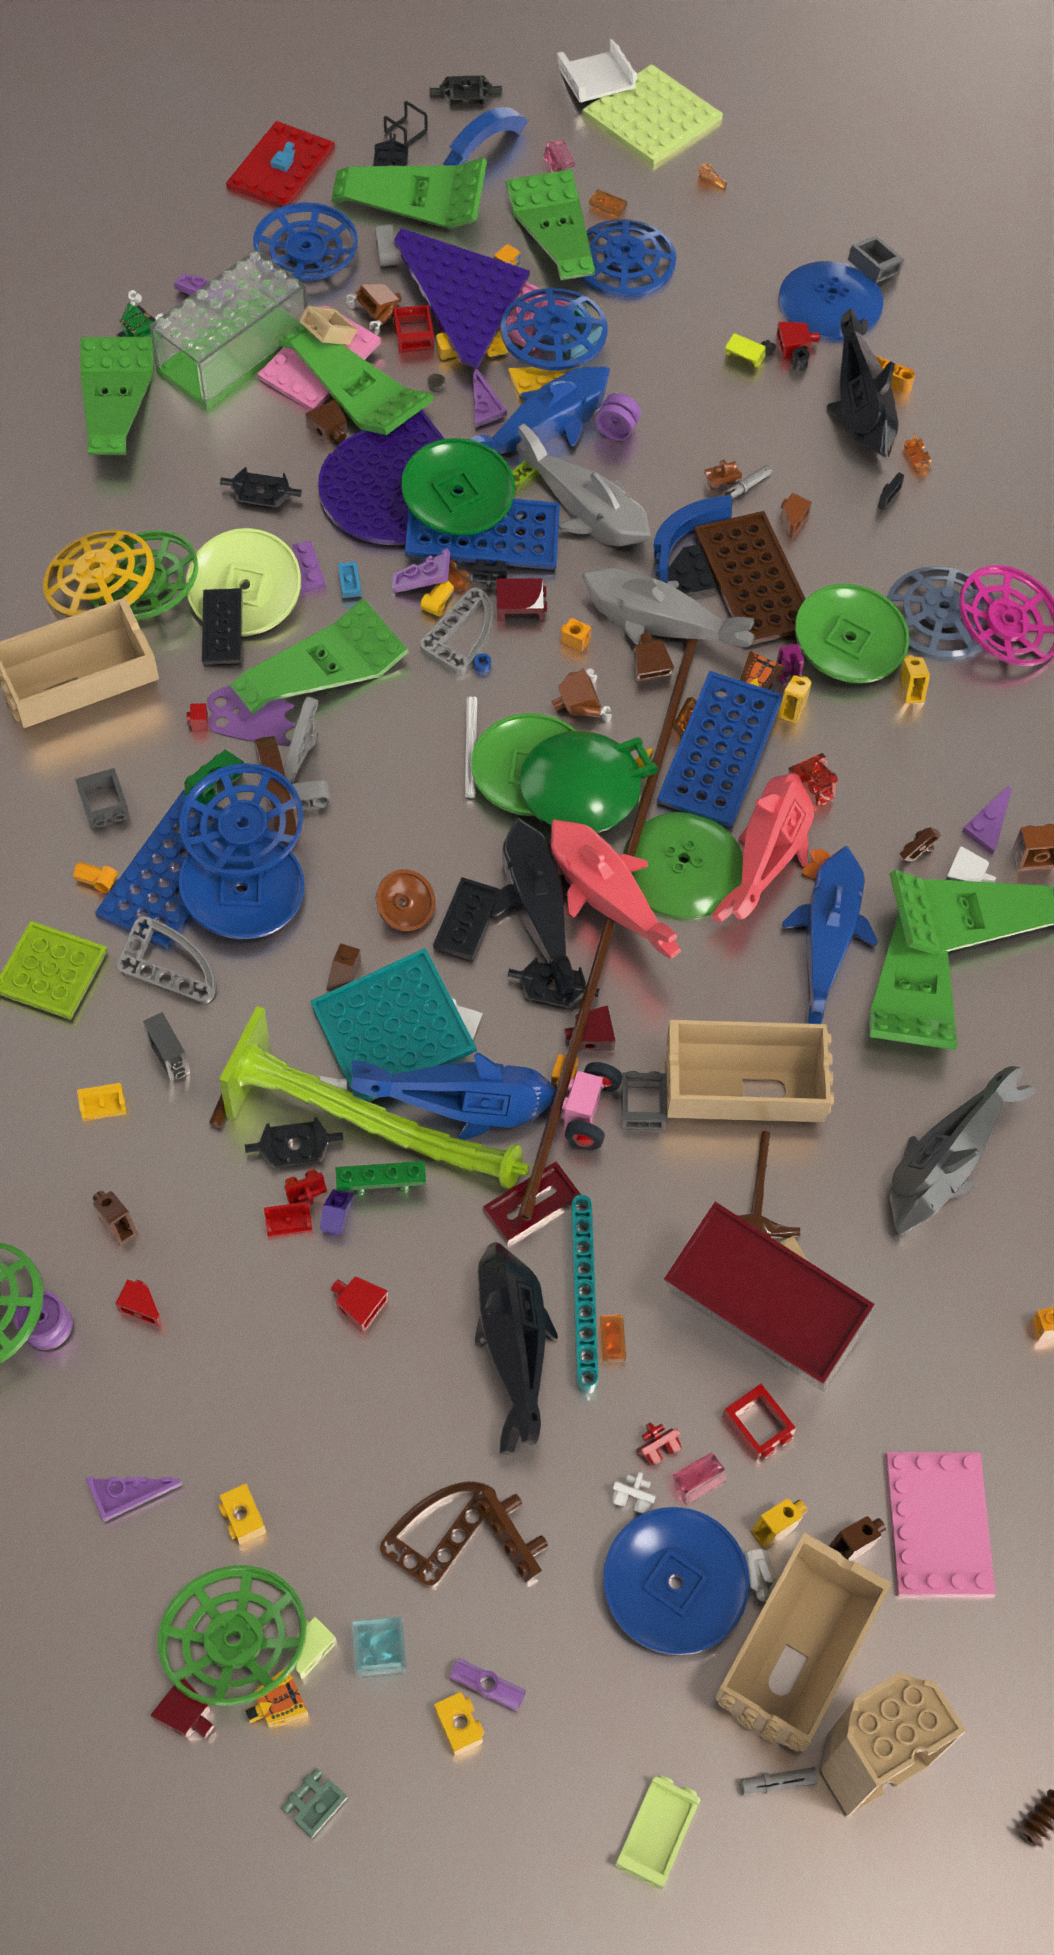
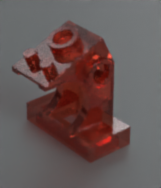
(819, 778)

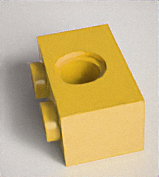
(241, 1500)
(459, 1739)

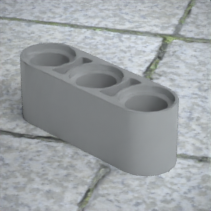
(385, 245)
(312, 794)

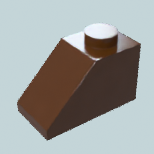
(343, 966)

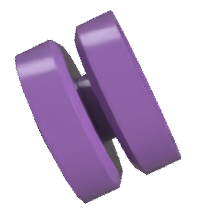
(618, 417)
(52, 1326)

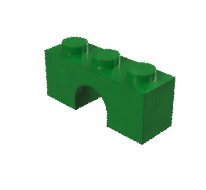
(224, 759)

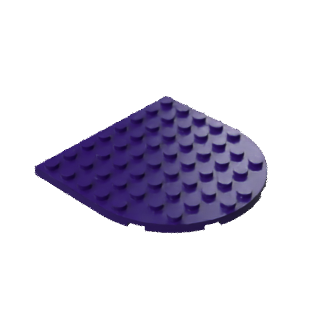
(364, 480)

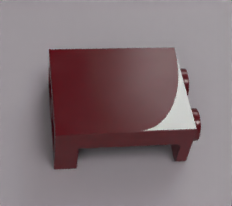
(520, 597)

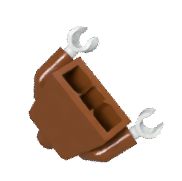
(377, 301)
(580, 696)

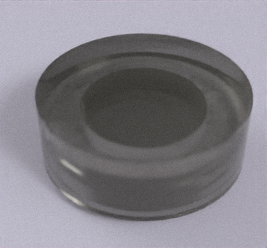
(436, 382)

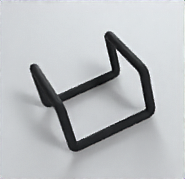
(404, 118)

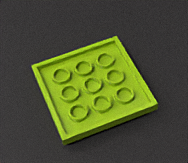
(51, 969)

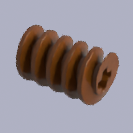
(1039, 1821)

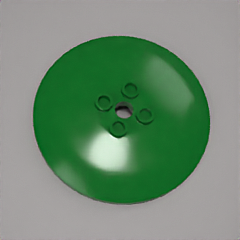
(464, 466)

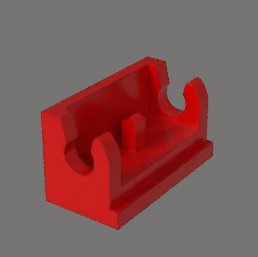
(288, 1219)

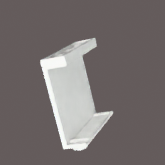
(598, 74)

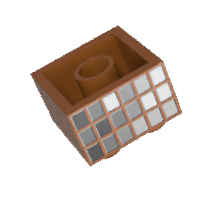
(1034, 847)

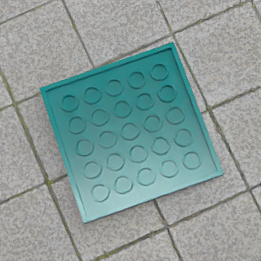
(394, 1019)

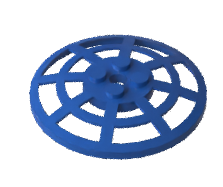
(314, 241)
(634, 258)
(554, 332)
(236, 812)

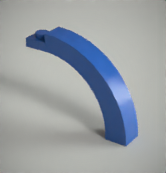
(480, 129)

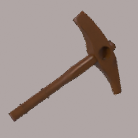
(754, 1218)

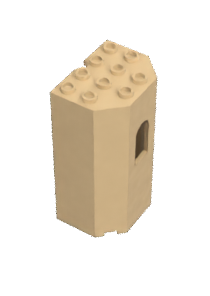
(95, 647)
(714, 1058)
(823, 1613)
(887, 1738)

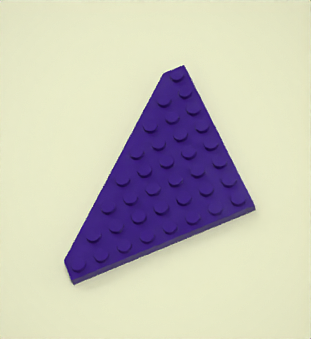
(462, 290)

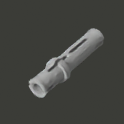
(742, 486)
(767, 1782)

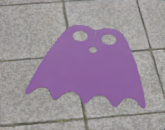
(246, 725)

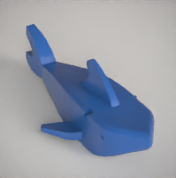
(554, 409)
(830, 924)
(469, 1092)

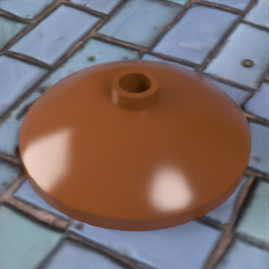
(415, 894)

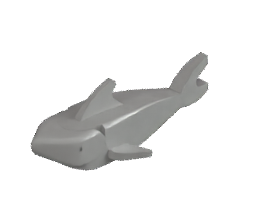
(589, 498)
(660, 609)

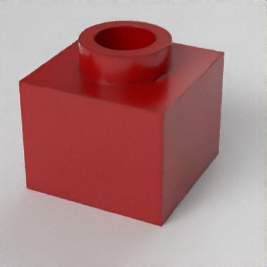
(198, 717)

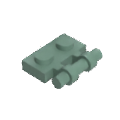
(319, 1808)

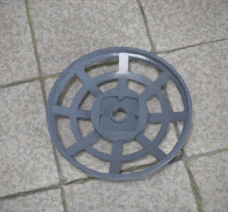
(938, 616)

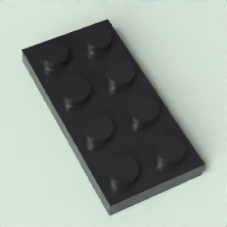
(222, 626)
(466, 919)

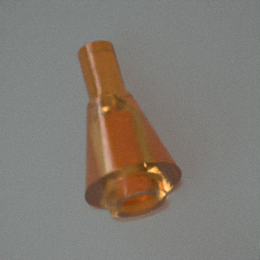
(708, 173)

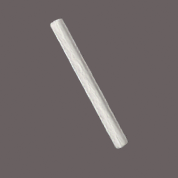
(471, 739)

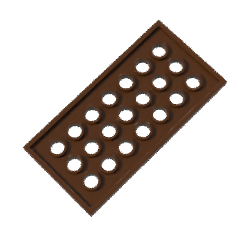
(778, 564)

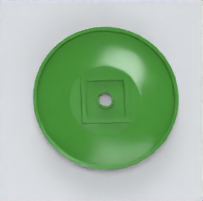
(855, 611)
(501, 754)
(691, 887)

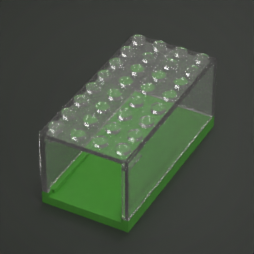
(227, 328)

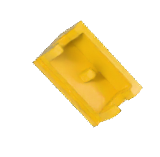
(101, 1101)

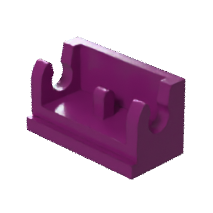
(792, 661)

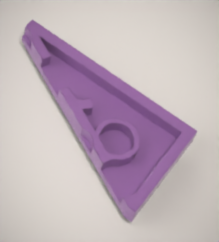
(486, 403)
(987, 824)
(120, 1495)

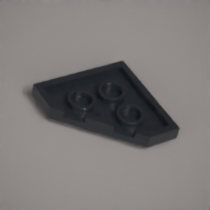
(692, 572)

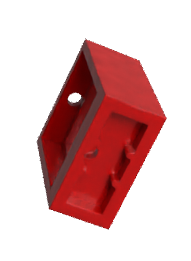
(415, 340)
(743, 1404)

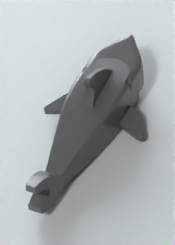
(948, 1153)

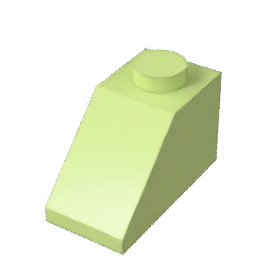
(318, 1643)

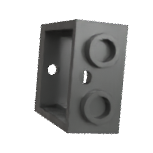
(877, 272)
(99, 782)
(166, 1046)
(643, 1120)

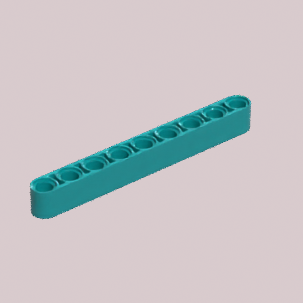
(582, 1302)

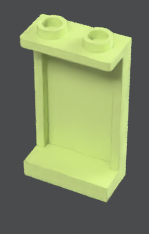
(658, 1831)

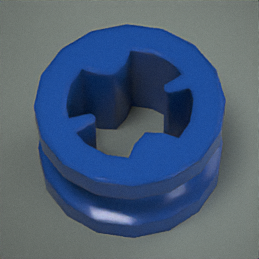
(482, 658)

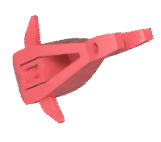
(771, 840)
(606, 883)

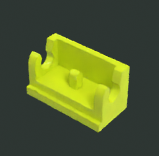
(746, 348)

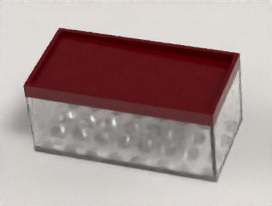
(769, 1296)

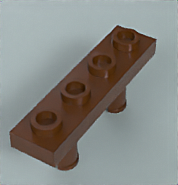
(503, 1527)

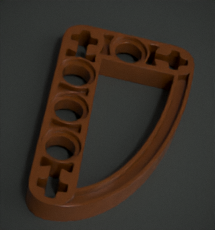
(455, 1549)

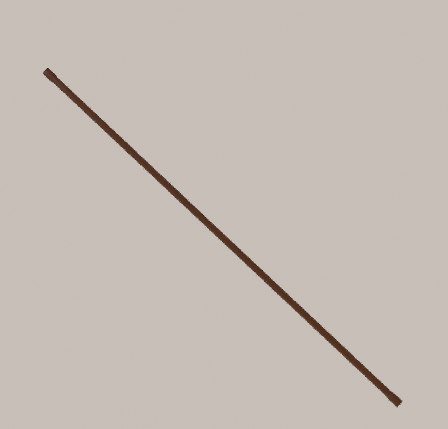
(529, 1200)

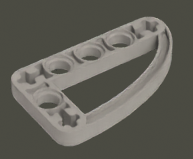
(438, 643)
(157, 971)

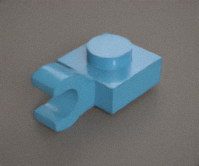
(284, 159)

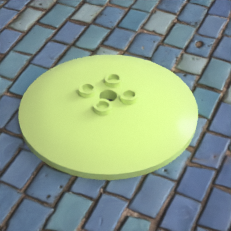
(250, 558)

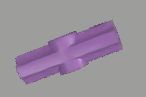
(502, 1692)

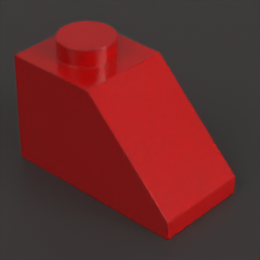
(138, 1302)

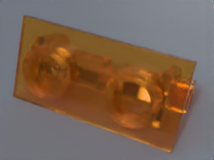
(916, 447)
(459, 578)

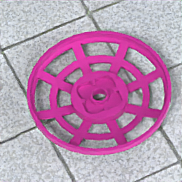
(1004, 607)

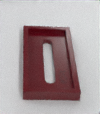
(509, 1201)

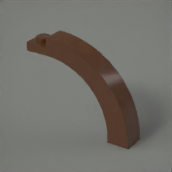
(270, 757)

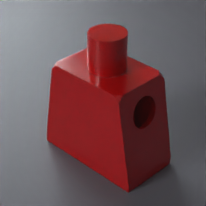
(794, 335)
(359, 1301)

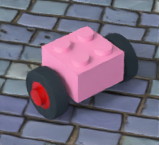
(583, 1101)

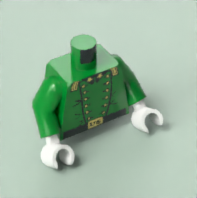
(135, 319)

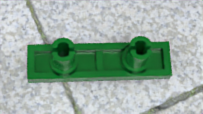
(380, 1176)

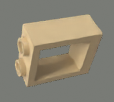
(330, 325)

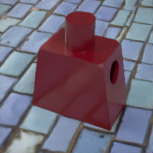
(597, 1033)
(183, 1713)

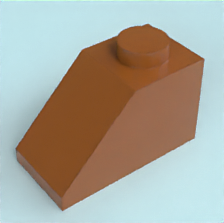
(794, 513)

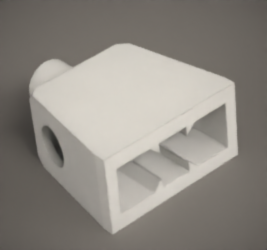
(969, 867)

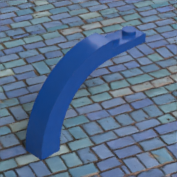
(683, 522)

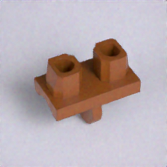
(724, 473)

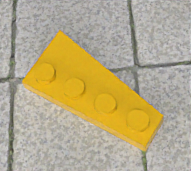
(532, 379)

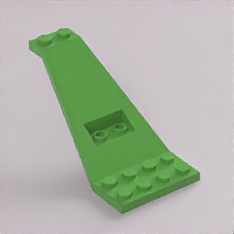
(425, 193)
(549, 200)
(113, 366)
(361, 389)
(356, 644)
(960, 914)
(914, 997)

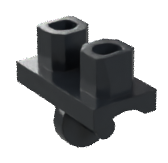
(489, 574)

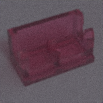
(558, 156)
(699, 1478)

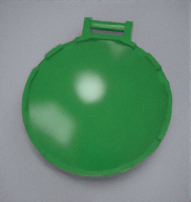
(584, 779)

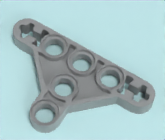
(303, 739)

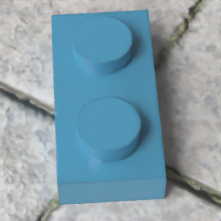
(349, 579)

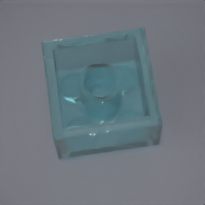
(379, 1647)

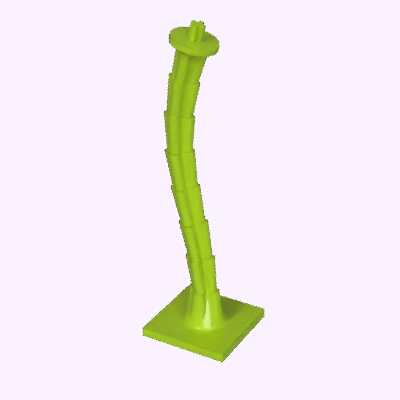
(255, 1066)

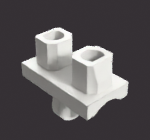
(623, 1491)

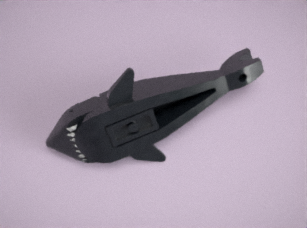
(865, 390)
(537, 896)
(515, 1331)

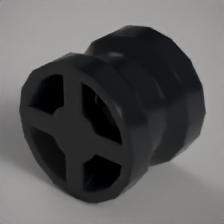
(800, 359)

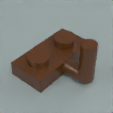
(923, 842)

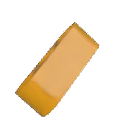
(902, 376)

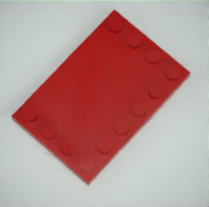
(273, 186)

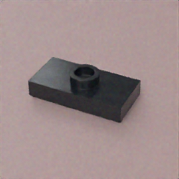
(890, 490)

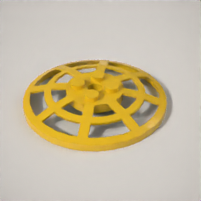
(91, 578)

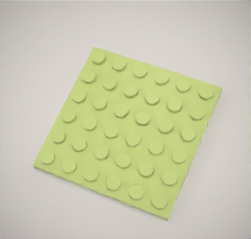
(653, 116)

